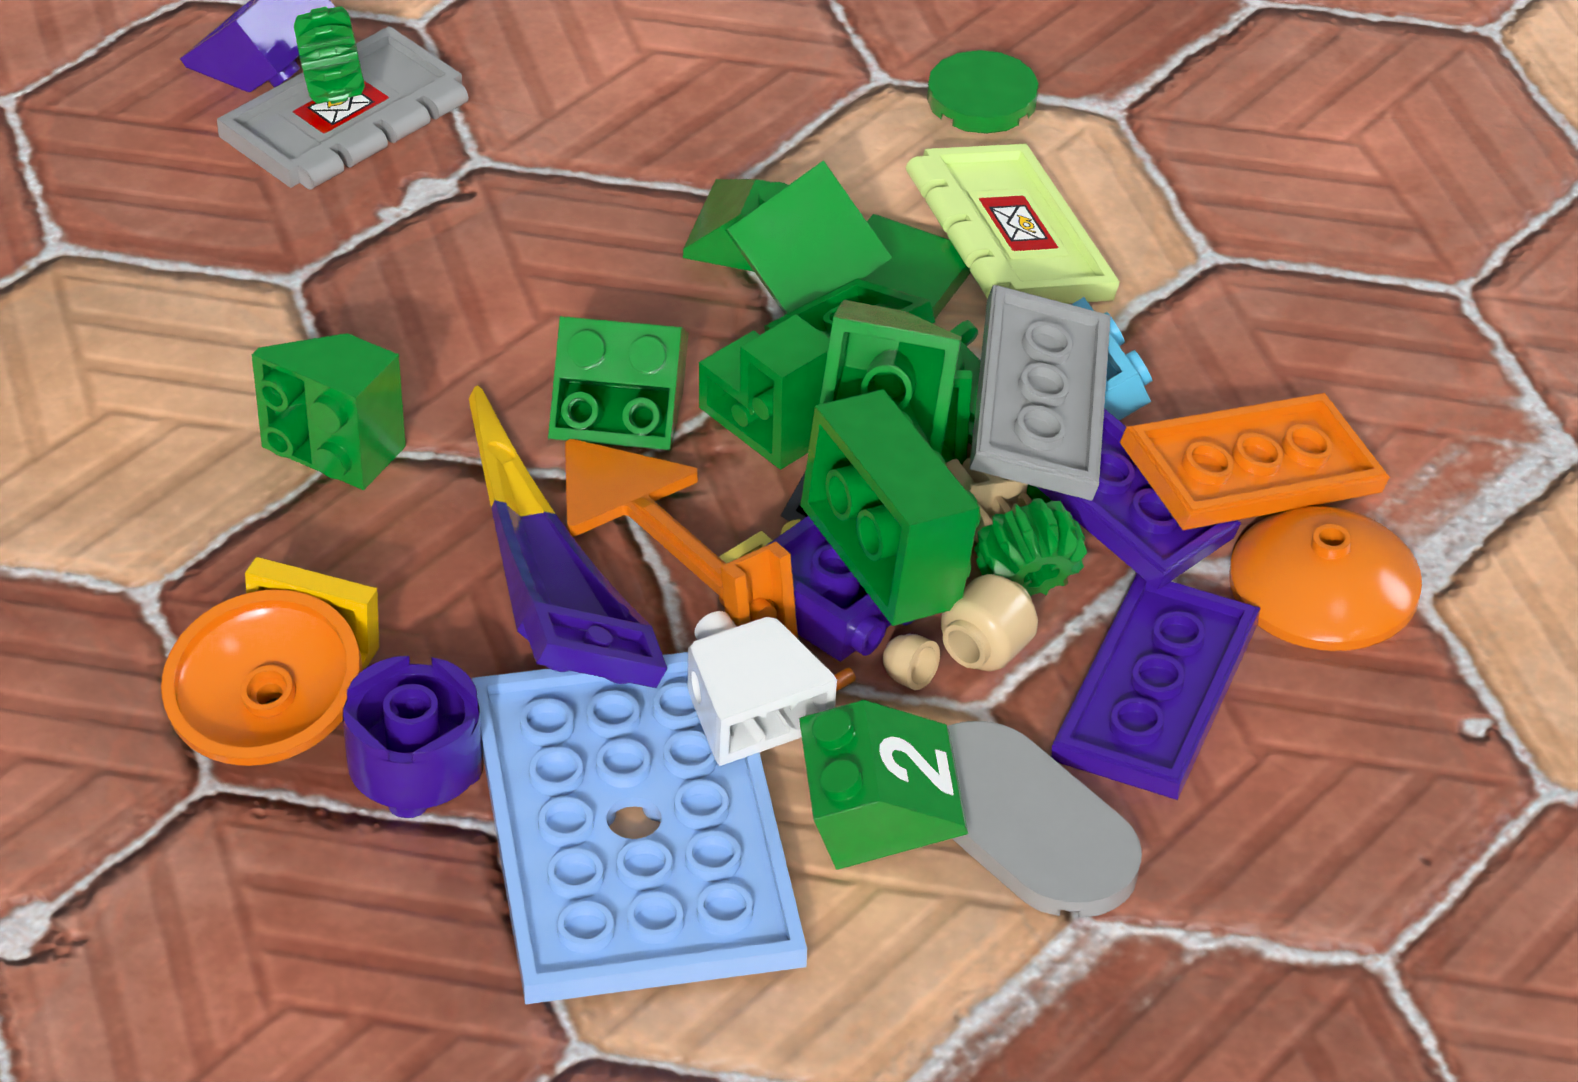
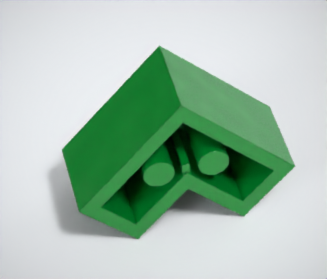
(768, 388)

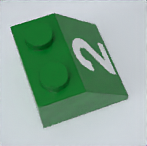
(880, 781)

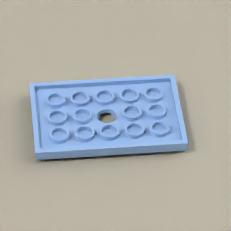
(615, 911)

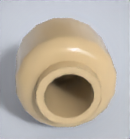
(989, 623)

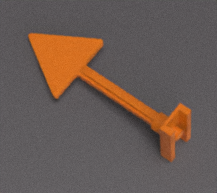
(617, 483)

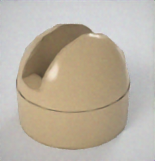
(911, 660)

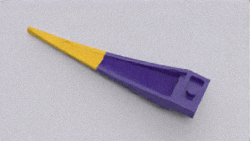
(553, 586)

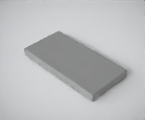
(1041, 393)

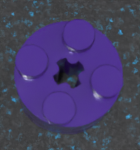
(412, 734)

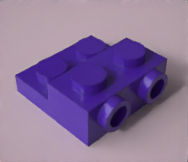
(829, 600)

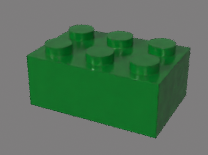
(889, 506)

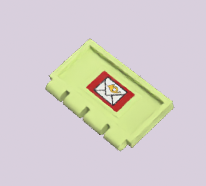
(1011, 222)

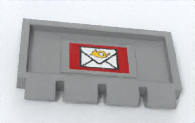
(314, 141)

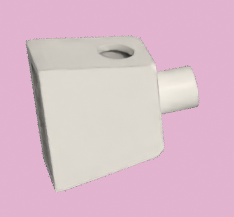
(753, 685)

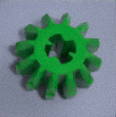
(329, 55)
(1032, 546)

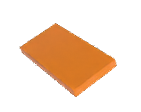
(1253, 460)

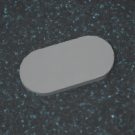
(1040, 824)

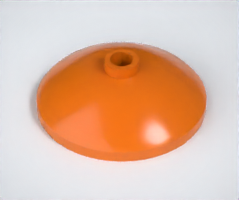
(1326, 578)
(255, 652)

